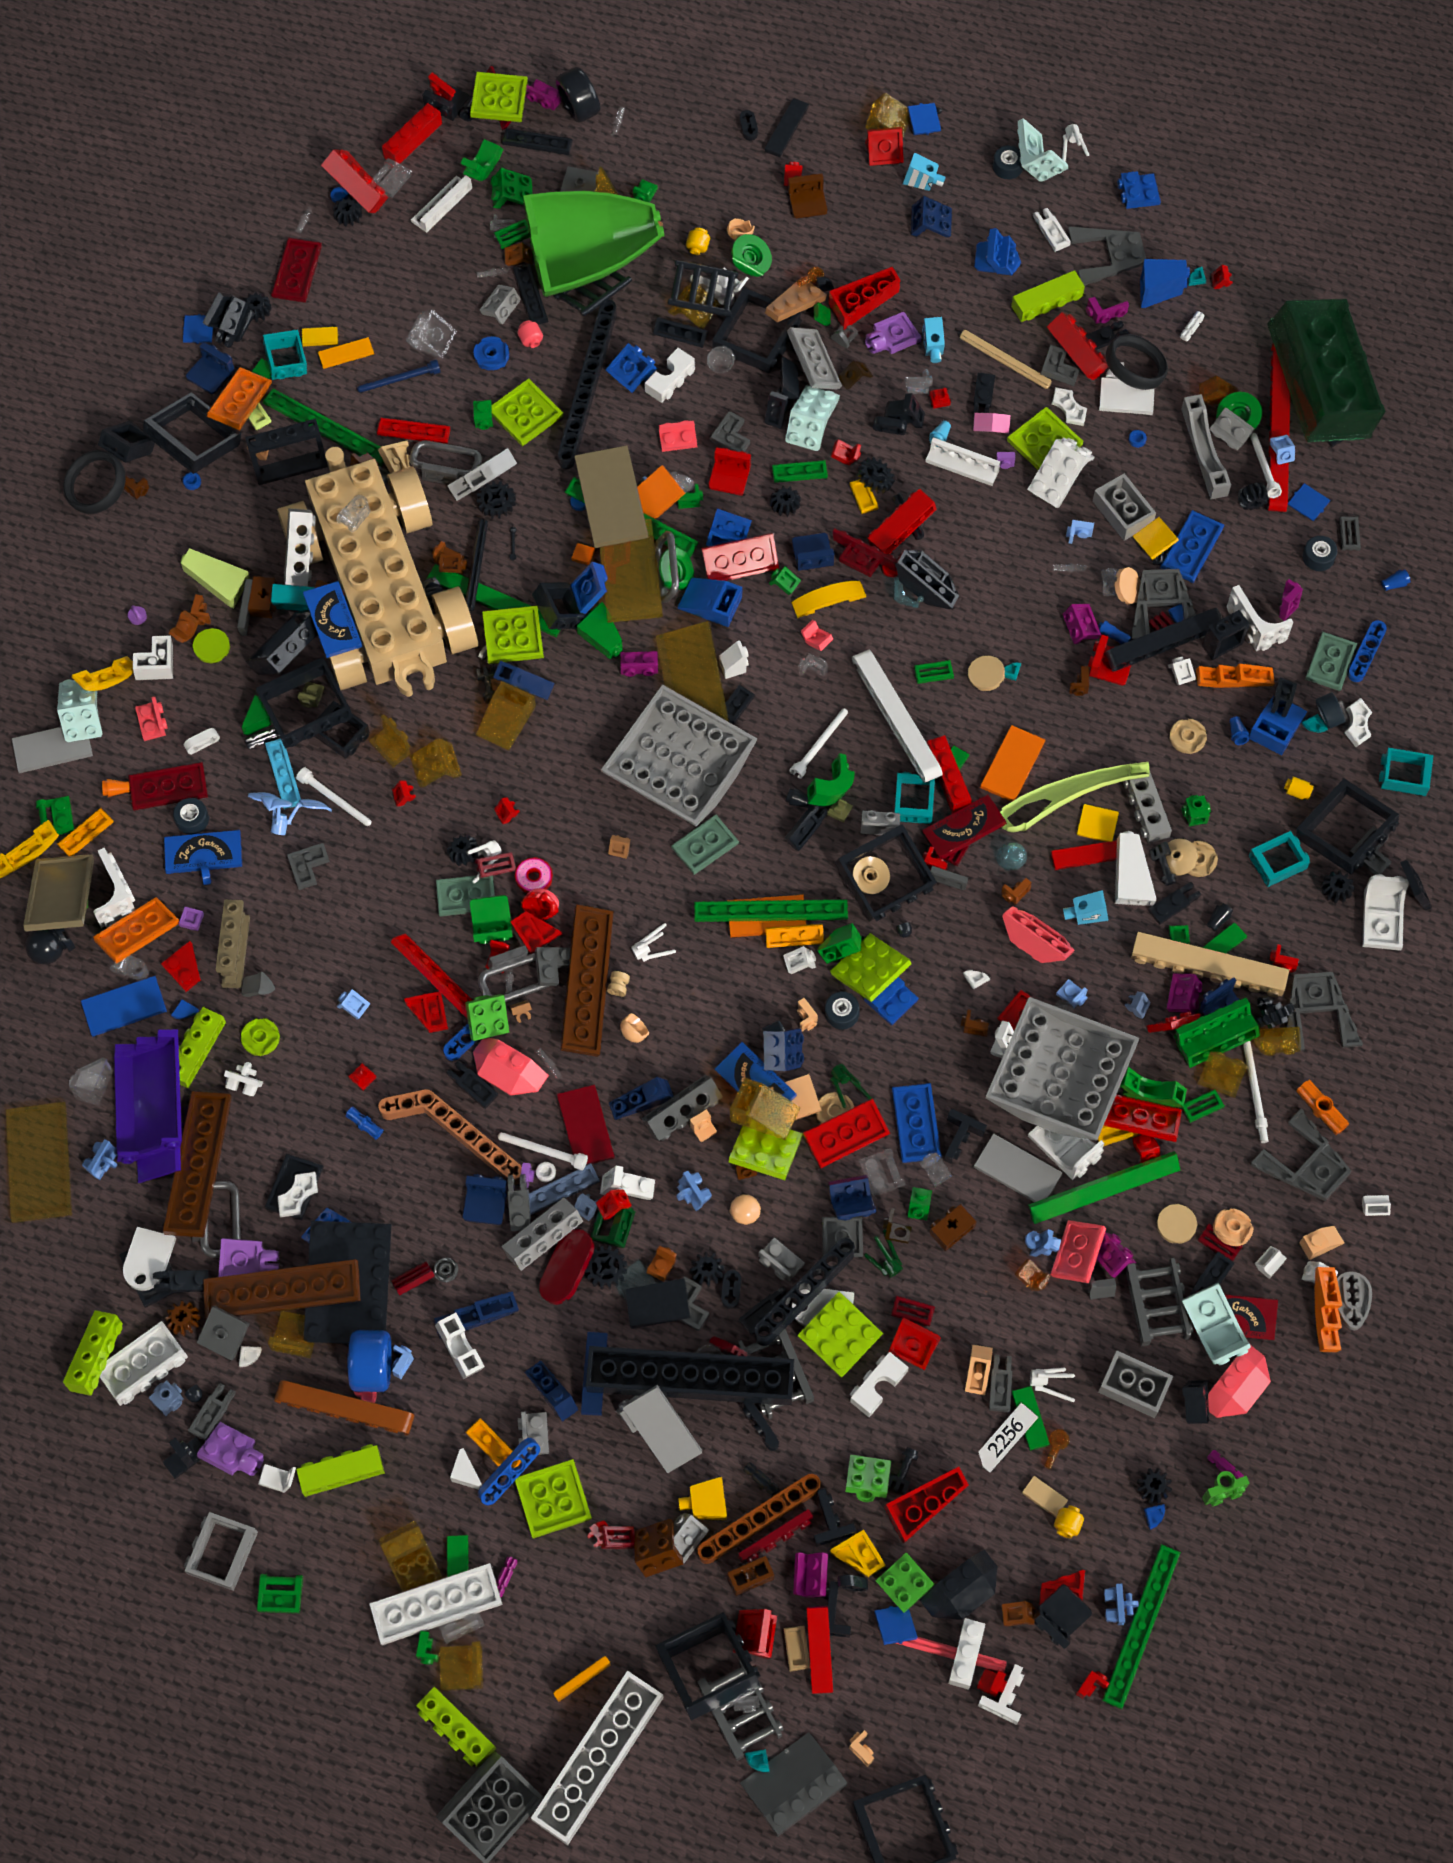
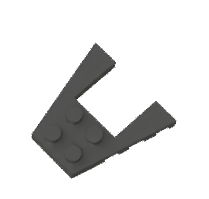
(1123, 247)
(1159, 589)
(1321, 994)
(1319, 1174)

